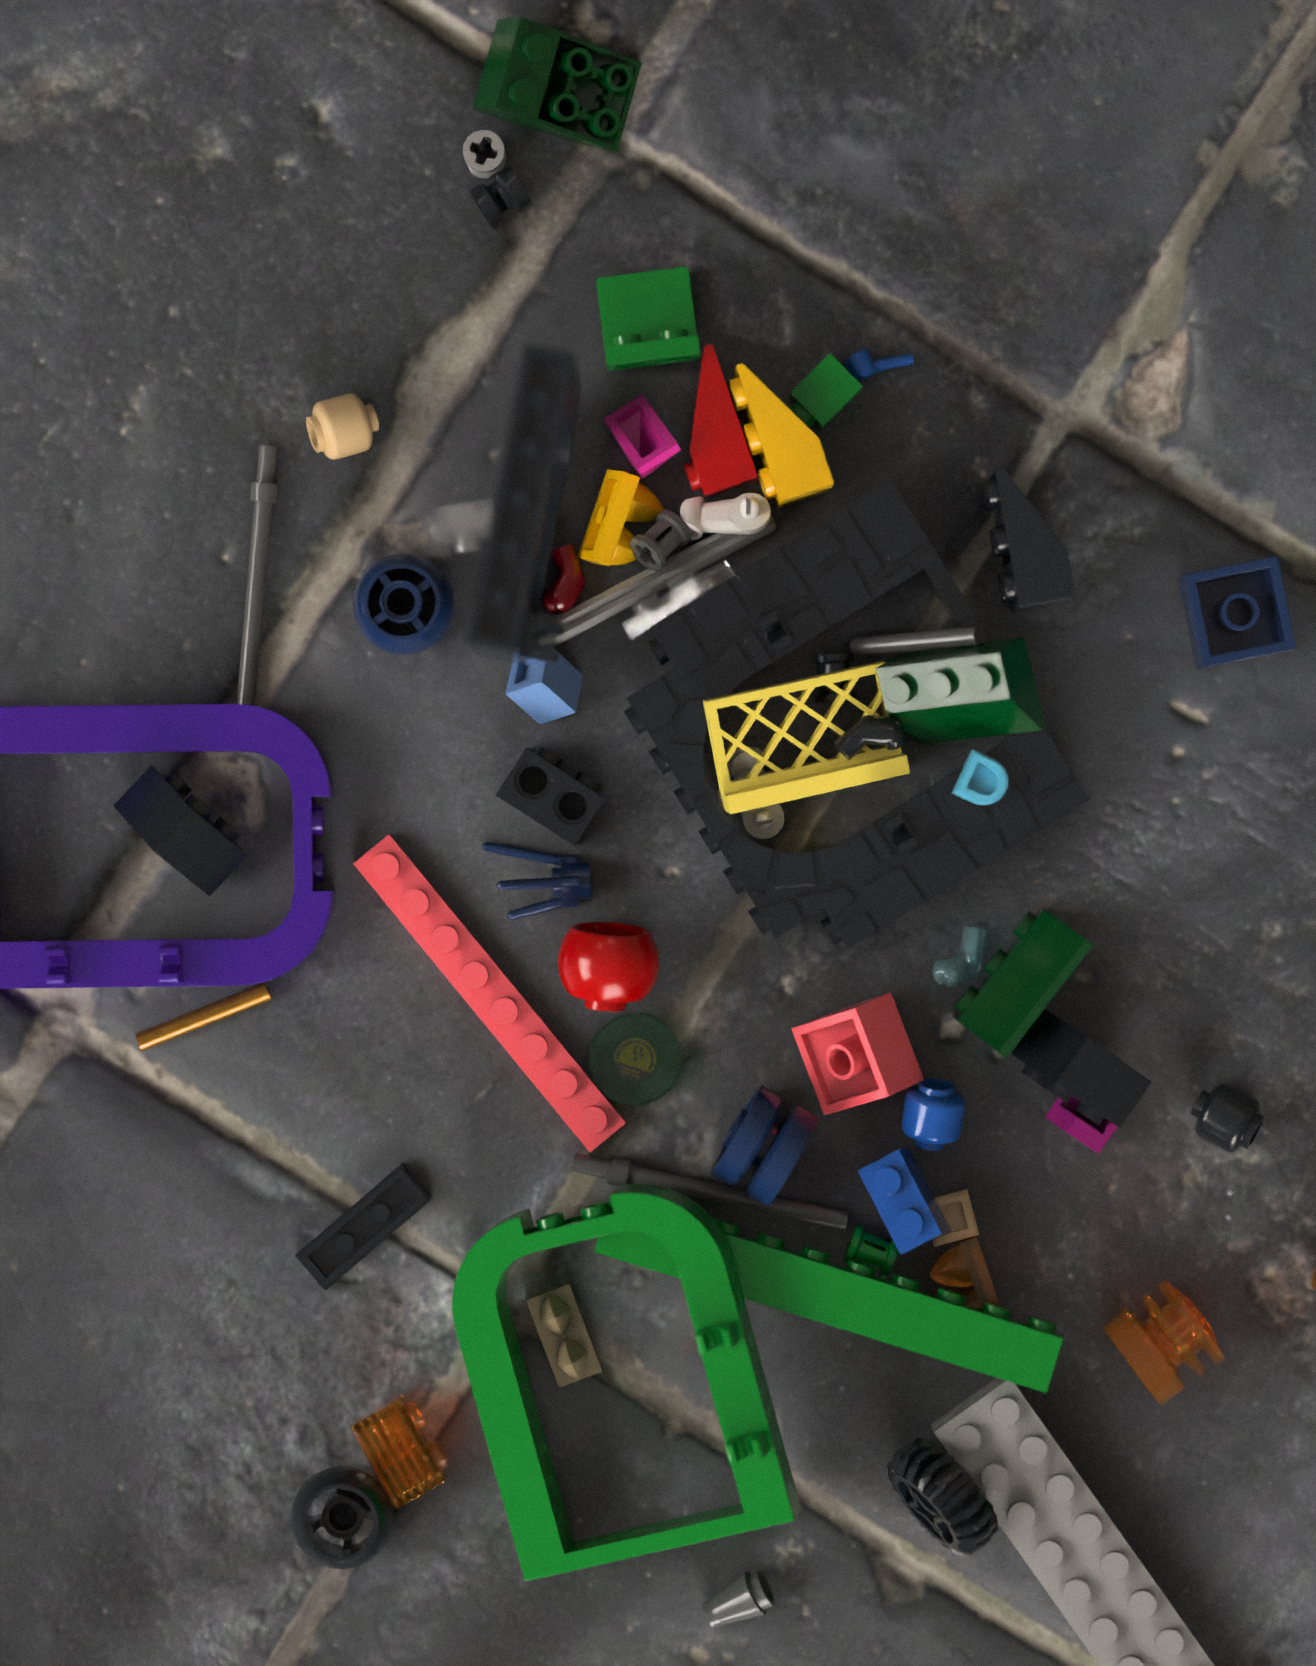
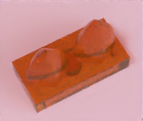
(966, 1267)

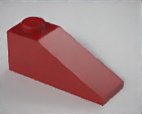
(717, 441)

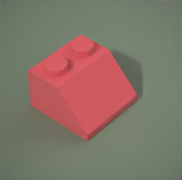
(857, 1054)

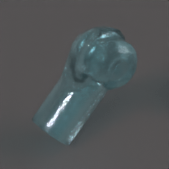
(963, 964)

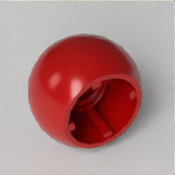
(608, 964)

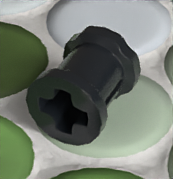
(831, 663)

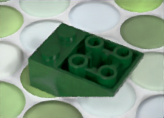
(556, 84)

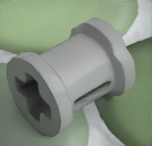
(477, 141)

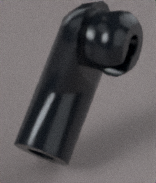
(871, 730)

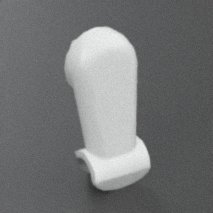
(739, 515)
(763, 821)

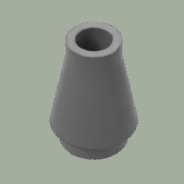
(741, 1600)

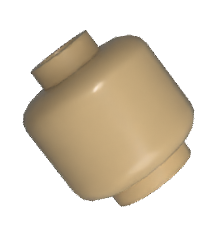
(342, 426)

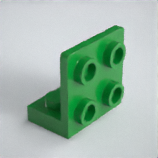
(647, 319)

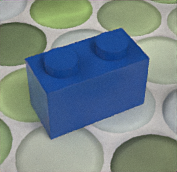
(904, 1200)

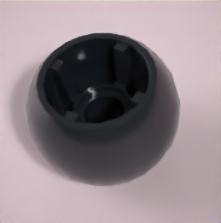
(344, 1486)

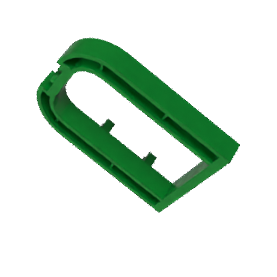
(723, 1341)

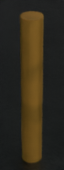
(203, 1016)

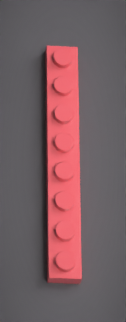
(489, 993)

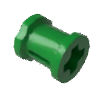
(871, 1250)

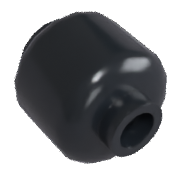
(1227, 1118)

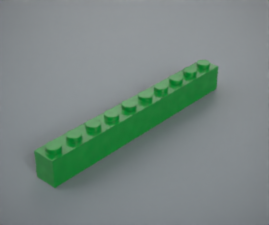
(870, 1305)

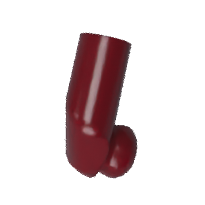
(569, 582)

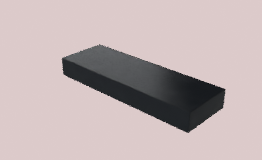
(363, 1227)

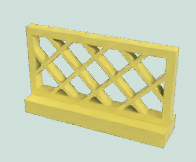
(800, 779)

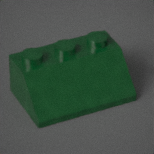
(962, 691)
(1021, 980)

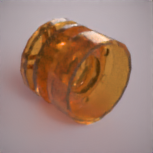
(1164, 1341)

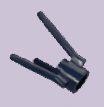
(568, 881)

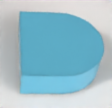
(981, 780)

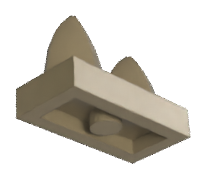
(564, 1334)

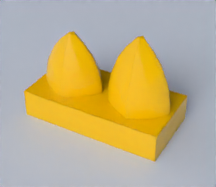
(618, 501)

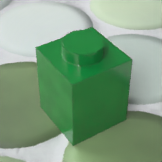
(824, 393)

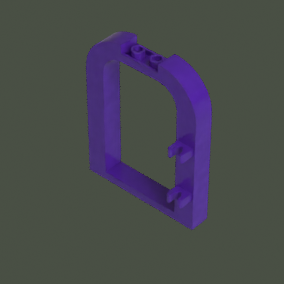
(191, 960)

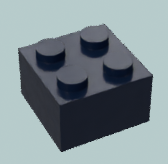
(1237, 612)

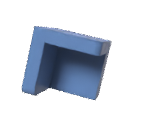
(545, 688)

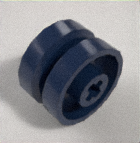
(760, 1143)

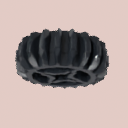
(942, 1497)

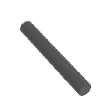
(916, 640)

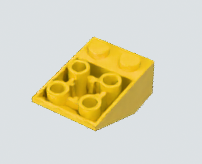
(788, 449)

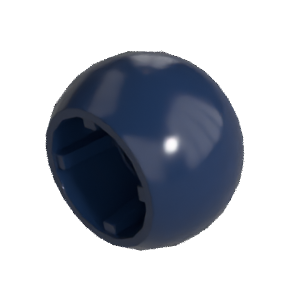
(380, 573)

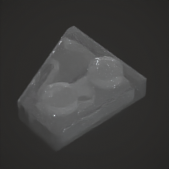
(684, 589)

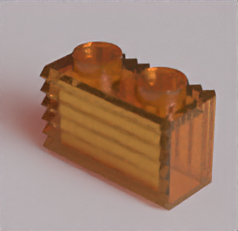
(400, 1450)

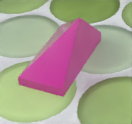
(642, 436)

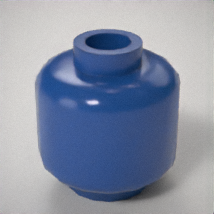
(933, 1114)

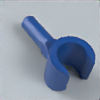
(862, 366)

